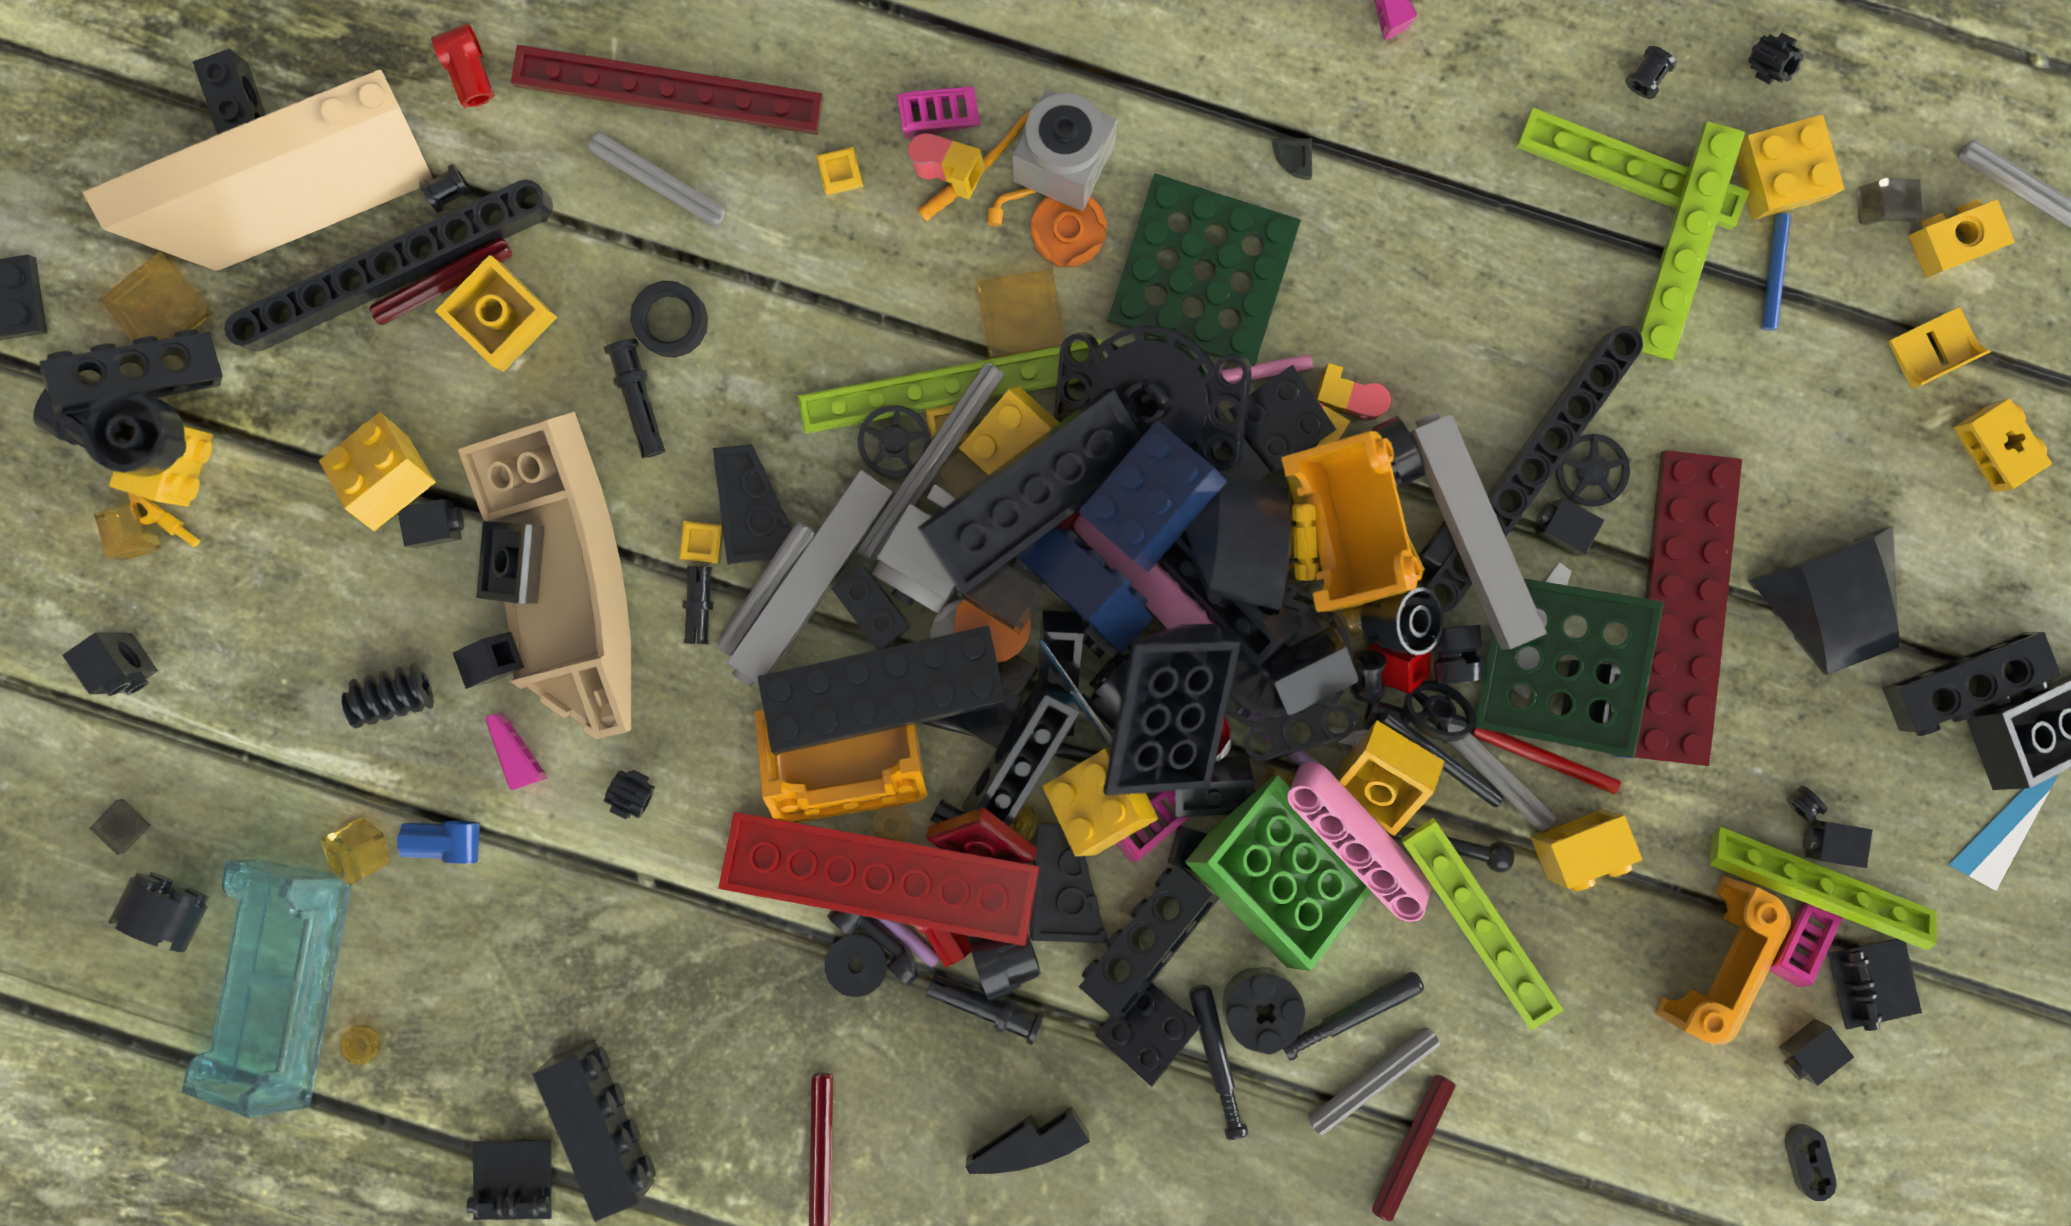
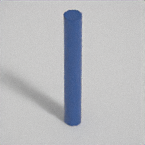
(1776, 271)

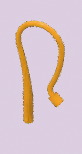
(995, 213)

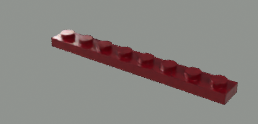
(667, 89)

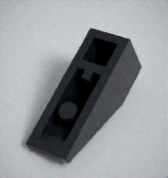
(1064, 638)

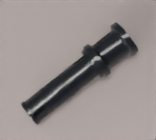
(631, 381)
(1002, 1013)

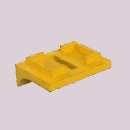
(1953, 340)

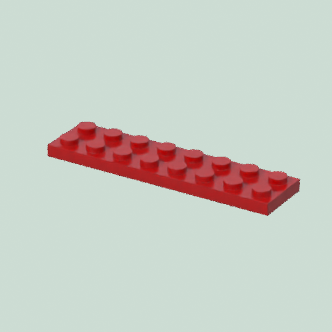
(879, 878)

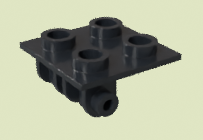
(1284, 418)
(1874, 984)
(1150, 1034)
(511, 1180)

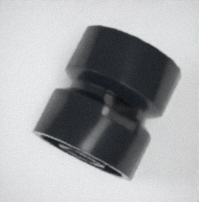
(1459, 656)

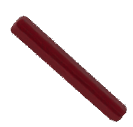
(437, 282)
(1413, 1147)
(821, 1149)

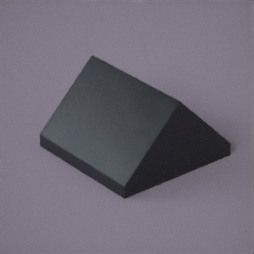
(510, 562)

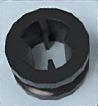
(1807, 804)

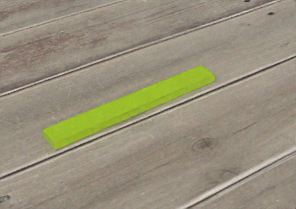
(930, 389)

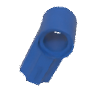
(450, 841)

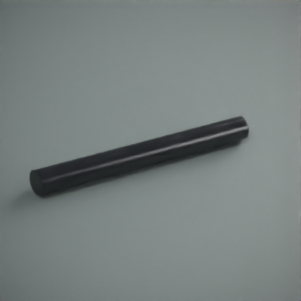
(1450, 765)

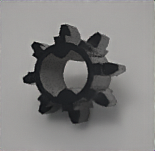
(1775, 58)
(629, 794)

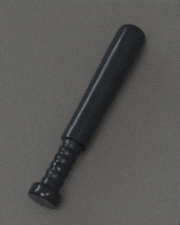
(1369, 1006)
(1215, 1050)

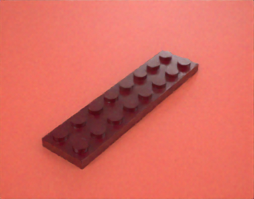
(1692, 578)

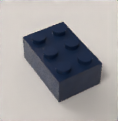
(1152, 496)
(1088, 586)

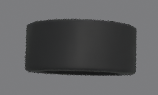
(660, 290)

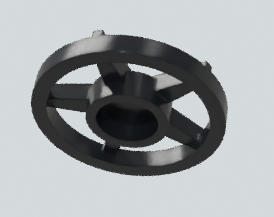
(892, 440)
(1594, 471)
(1440, 712)

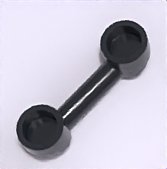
(902, 963)

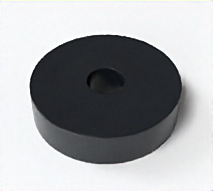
(853, 982)

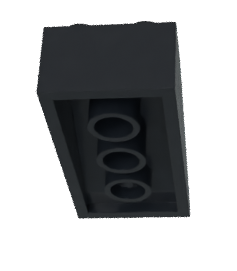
(2026, 737)

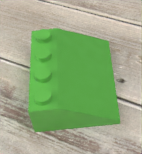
(1279, 877)

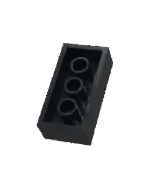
(595, 1129)

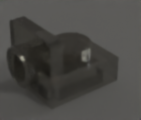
(1890, 200)

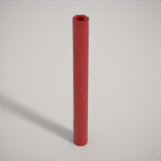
(1548, 759)

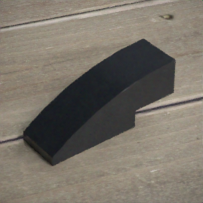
(1030, 1145)

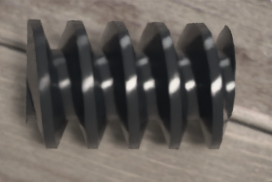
(387, 697)

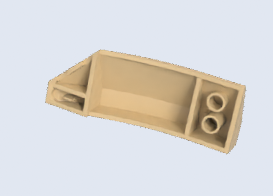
(269, 178)
(579, 631)

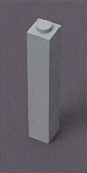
(1476, 532)
(810, 579)

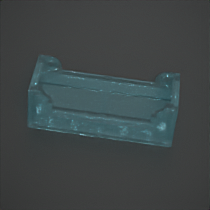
(272, 989)

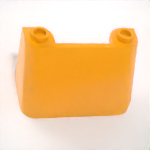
(1356, 522)
(841, 775)
(1761, 933)

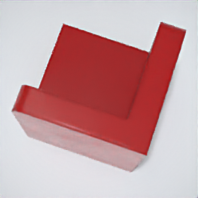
(1404, 670)

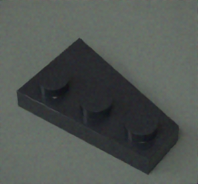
(749, 509)
(1064, 895)

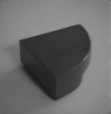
(1294, 156)

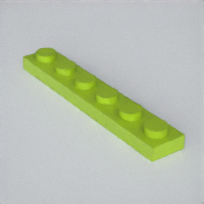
(1616, 163)
(1689, 239)
(1824, 888)
(1482, 924)

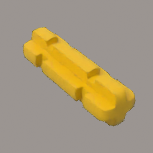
(1305, 541)

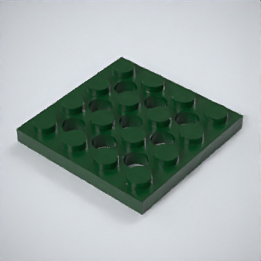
(1239, 221)
(1625, 695)

